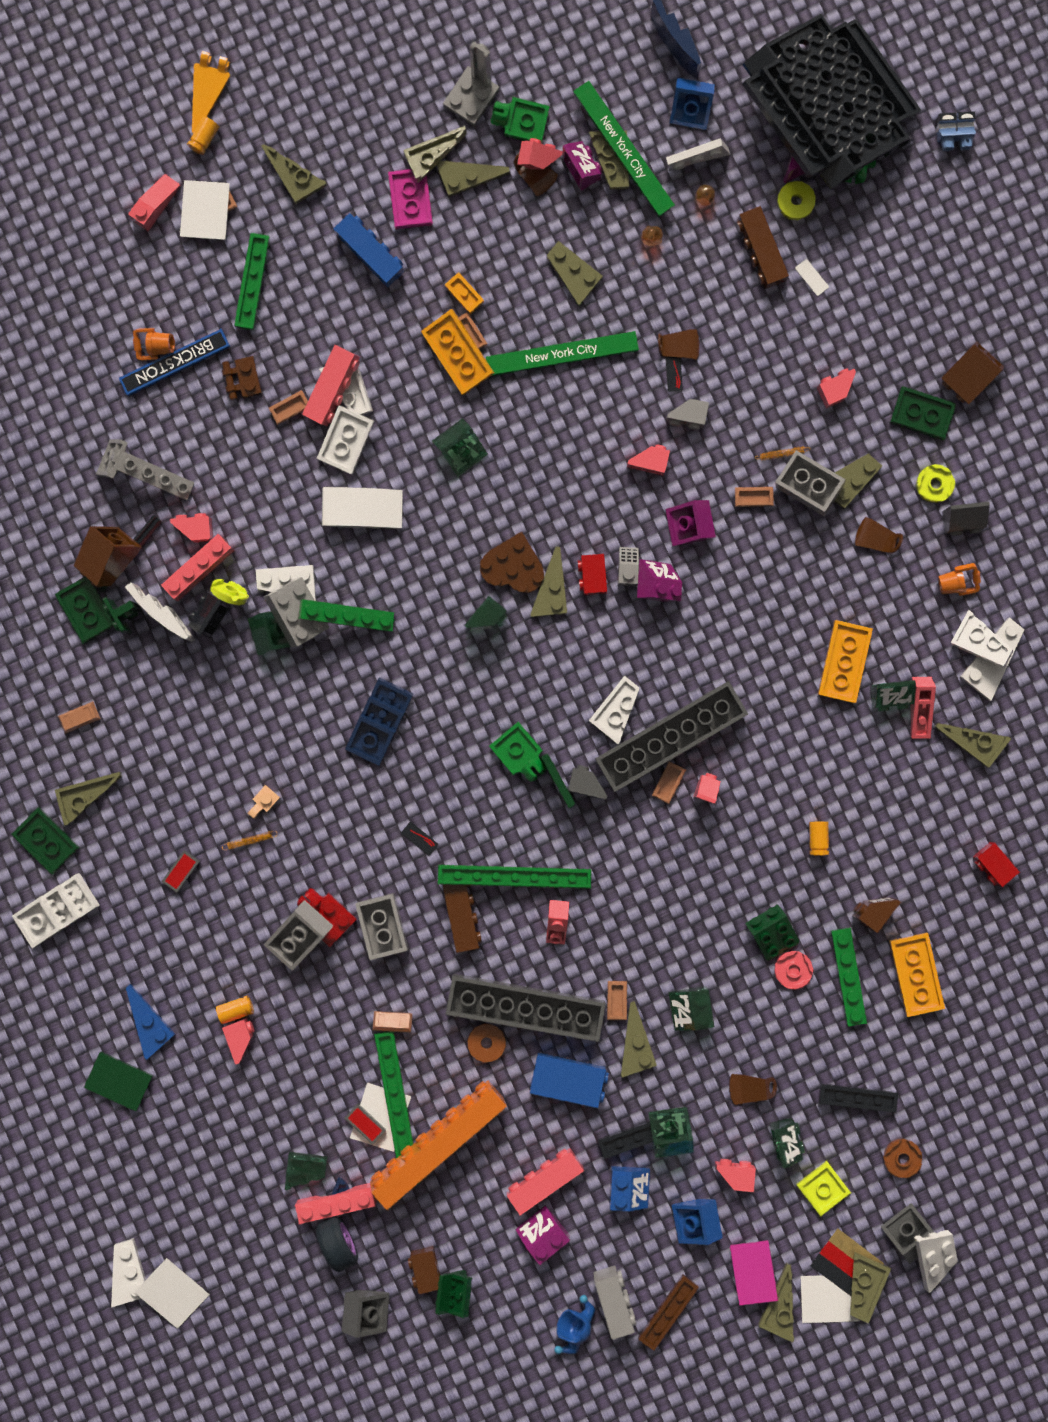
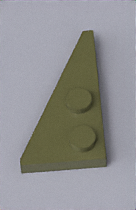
(427, 155)
(464, 176)
(297, 180)
(551, 596)
(980, 745)
(78, 797)
(637, 1050)
(778, 1314)

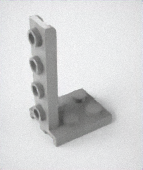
(474, 88)
(117, 459)

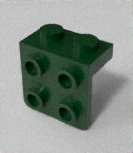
(773, 932)

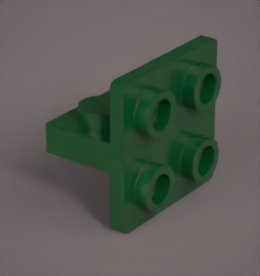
(121, 614)
(454, 1294)

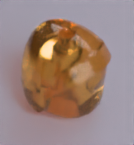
(701, 195)
(652, 235)

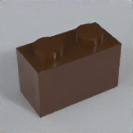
(425, 1269)

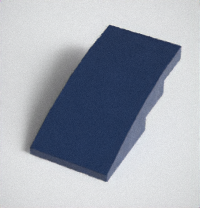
(676, 40)
(379, 721)

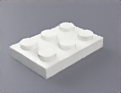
(345, 439)

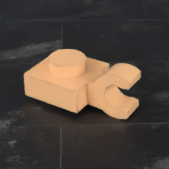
(265, 800)

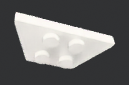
(935, 1257)

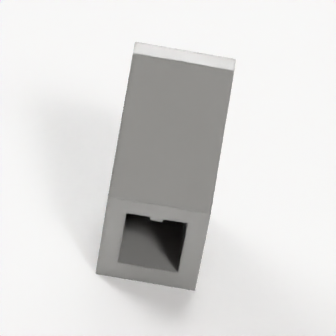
(689, 413)

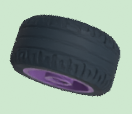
(337, 1244)

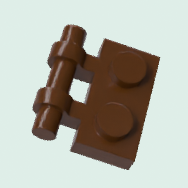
(247, 376)

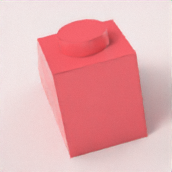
(651, 460)
(707, 788)
(238, 1038)

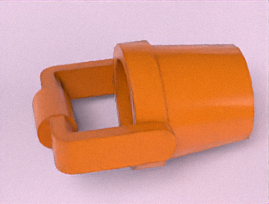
(155, 343)
(955, 583)

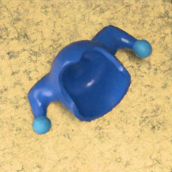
(575, 1327)

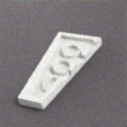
(985, 675)

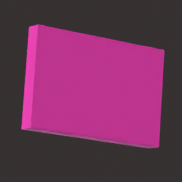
(409, 200)
(754, 1272)

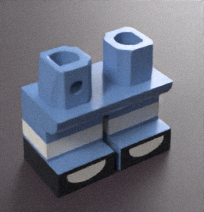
(955, 128)

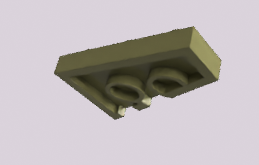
(613, 170)
(574, 272)
(857, 476)
(867, 1286)

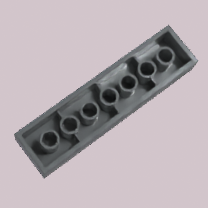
(671, 736)
(525, 1007)

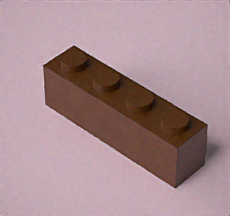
(762, 247)
(462, 917)

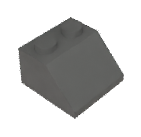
(966, 518)
(585, 782)
(903, 1229)
(365, 1312)

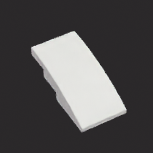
(361, 507)
(164, 615)
(55, 910)

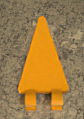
(207, 86)

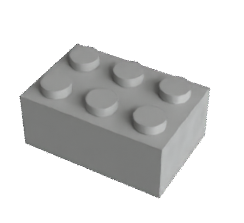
(810, 483)
(285, 607)
(382, 926)
(298, 935)
(615, 1302)

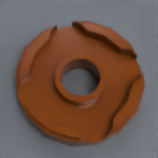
(494, 1051)
(906, 1169)

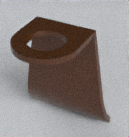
(539, 179)
(679, 344)
(877, 537)
(750, 1089)

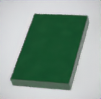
(922, 413)
(85, 609)
(558, 780)
(45, 840)
(118, 1081)

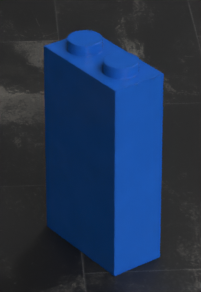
(568, 1080)

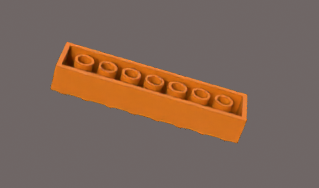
(437, 1144)

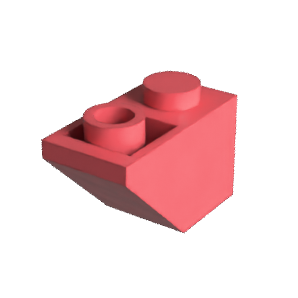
(537, 155)
(836, 389)
(195, 528)
(557, 922)
(739, 1175)

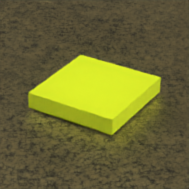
(823, 1188)

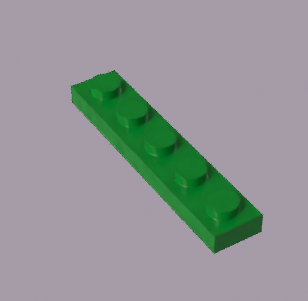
(252, 281)
(346, 615)
(848, 977)

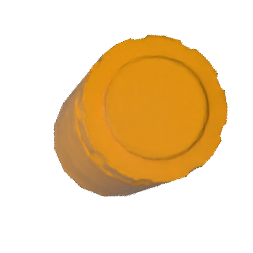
(203, 135)
(819, 838)
(235, 1009)

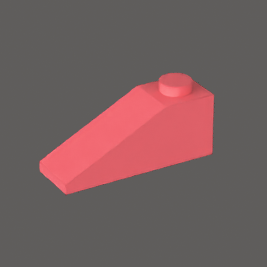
(153, 202)
(922, 708)

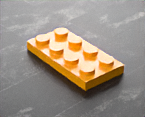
(457, 352)
(845, 661)
(917, 974)

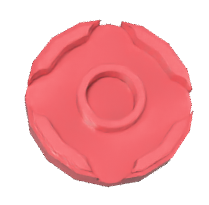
(793, 970)

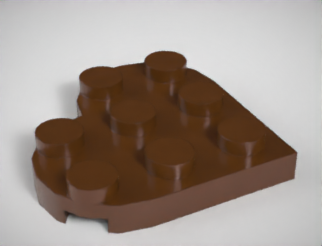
(513, 564)

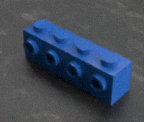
(369, 250)

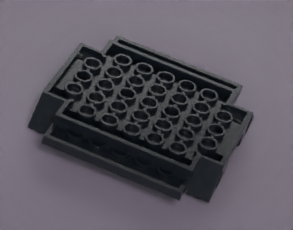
(811, 111)

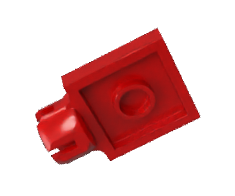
(332, 911)

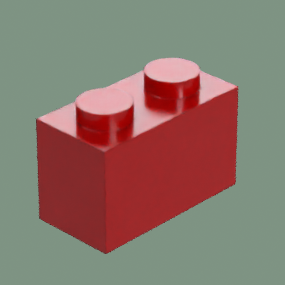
(593, 574)
(995, 864)

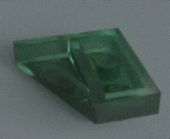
(304, 1168)

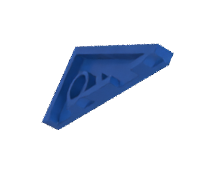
(150, 1026)

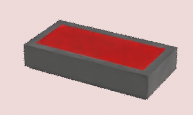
(180, 871)
(365, 1123)

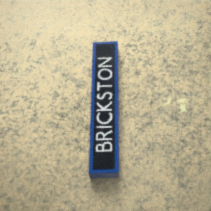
(174, 362)

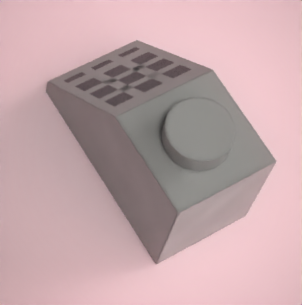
(628, 566)

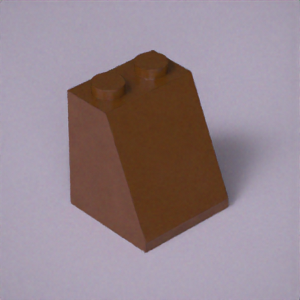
(972, 373)
(105, 554)

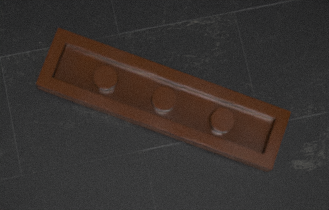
(668, 1312)

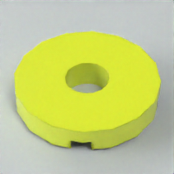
(798, 189)
(924, 487)
(229, 592)

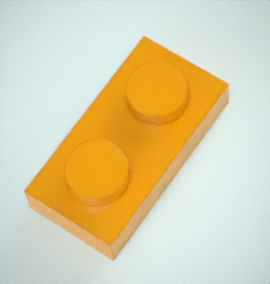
(464, 293)

